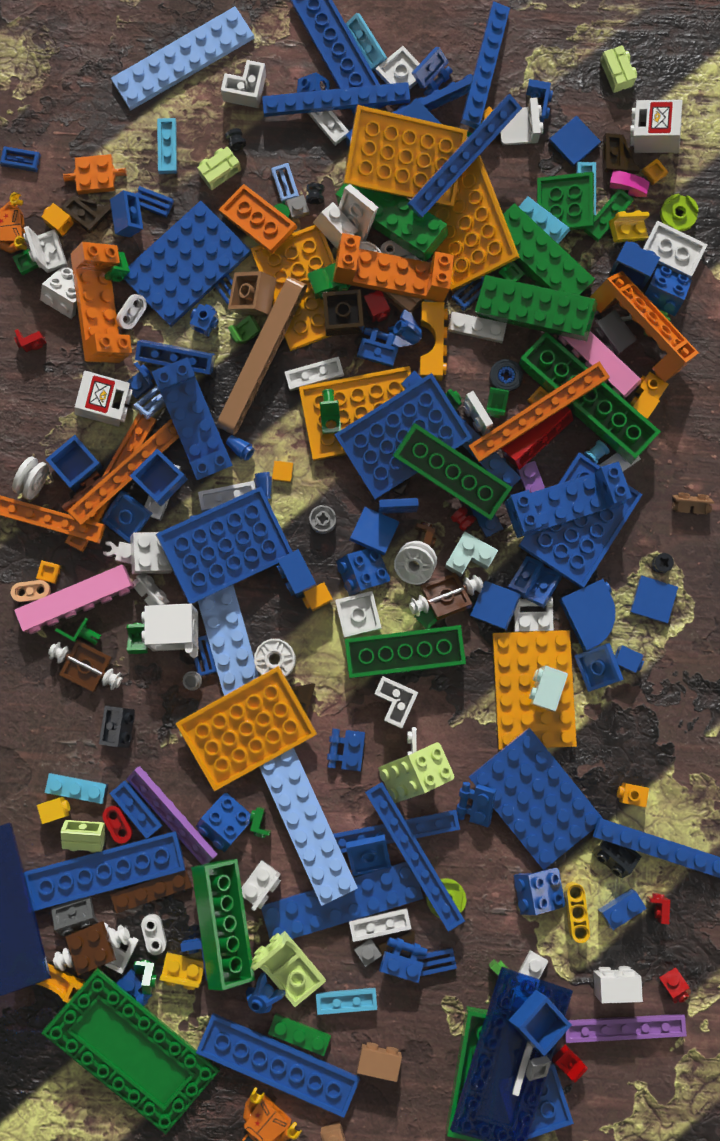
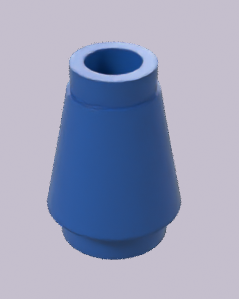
(240, 447)
(265, 481)

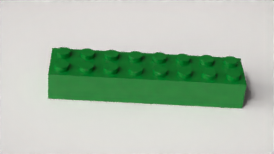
(598, 409)

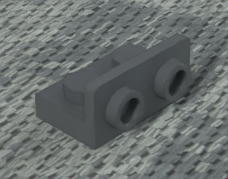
(73, 916)

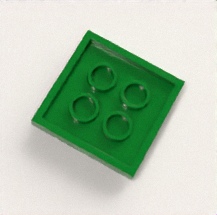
(569, 198)

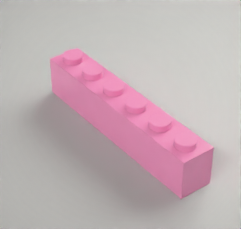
(621, 376)
(73, 599)

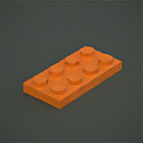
(257, 218)

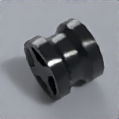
(235, 139)
(315, 193)
(659, 561)

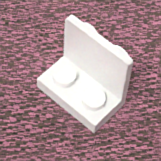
(259, 883)

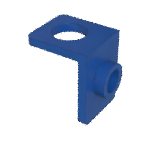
(312, 83)

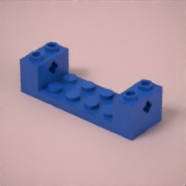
(192, 418)
(568, 500)

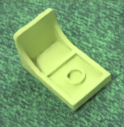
(416, 773)
(288, 968)

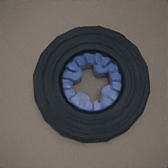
(513, 370)

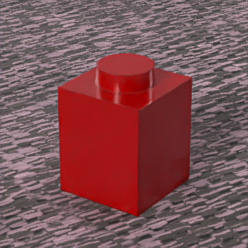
(377, 306)

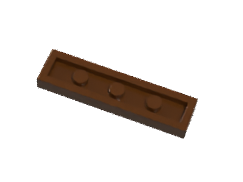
(150, 890)

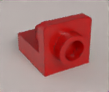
(662, 911)

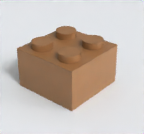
(252, 293)

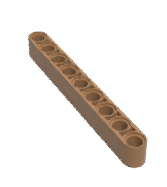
(261, 355)

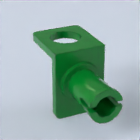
(329, 411)
(82, 632)

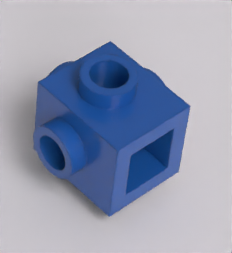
(204, 319)

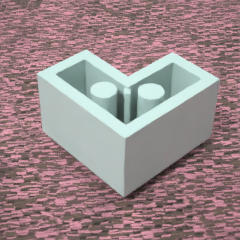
(470, 549)
(549, 687)

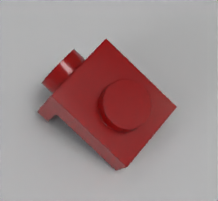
(31, 342)
(675, 986)
(569, 1063)

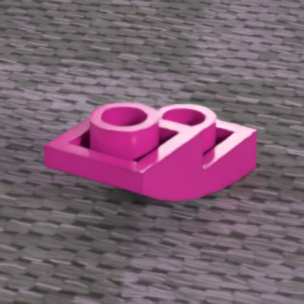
(634, 184)

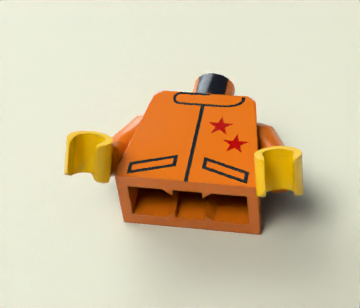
(12, 225)
(266, 1120)

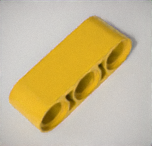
(580, 921)

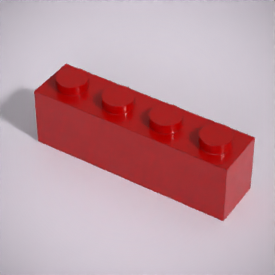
(526, 446)

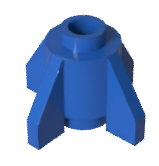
(406, 331)
(263, 995)

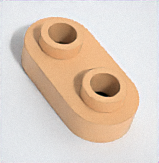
(31, 590)

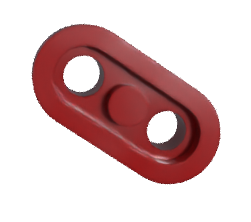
(115, 825)

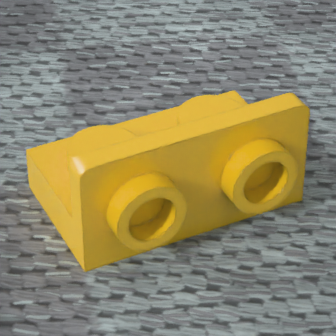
(629, 226)
(182, 971)

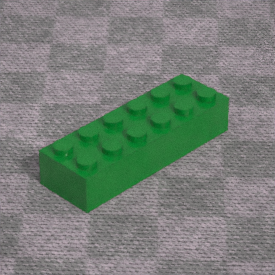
(402, 224)
(543, 258)
(536, 307)
(452, 471)
(405, 652)
(223, 924)
(471, 1031)

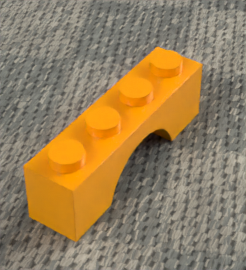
(433, 319)
(62, 983)

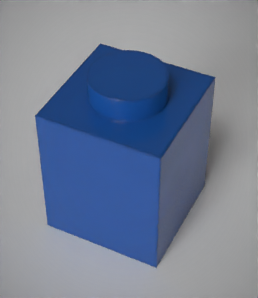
(629, 659)

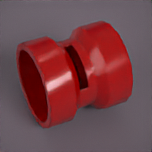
(463, 518)

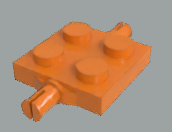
(94, 174)

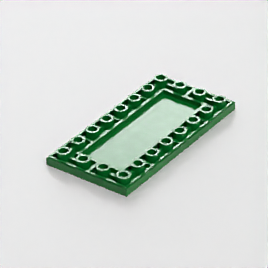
(130, 1051)

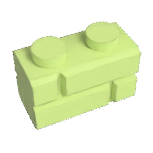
(618, 68)
(219, 168)
(83, 835)

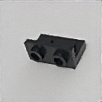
(117, 727)
(617, 858)

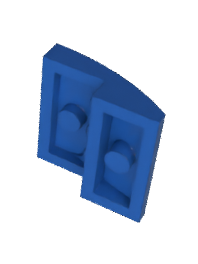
(535, 581)

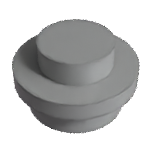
(192, 680)

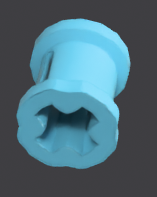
(597, 451)

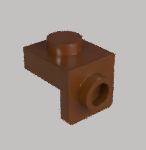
(429, 530)

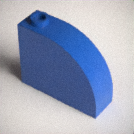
(590, 613)

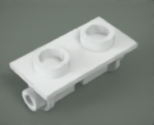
(145, 584)

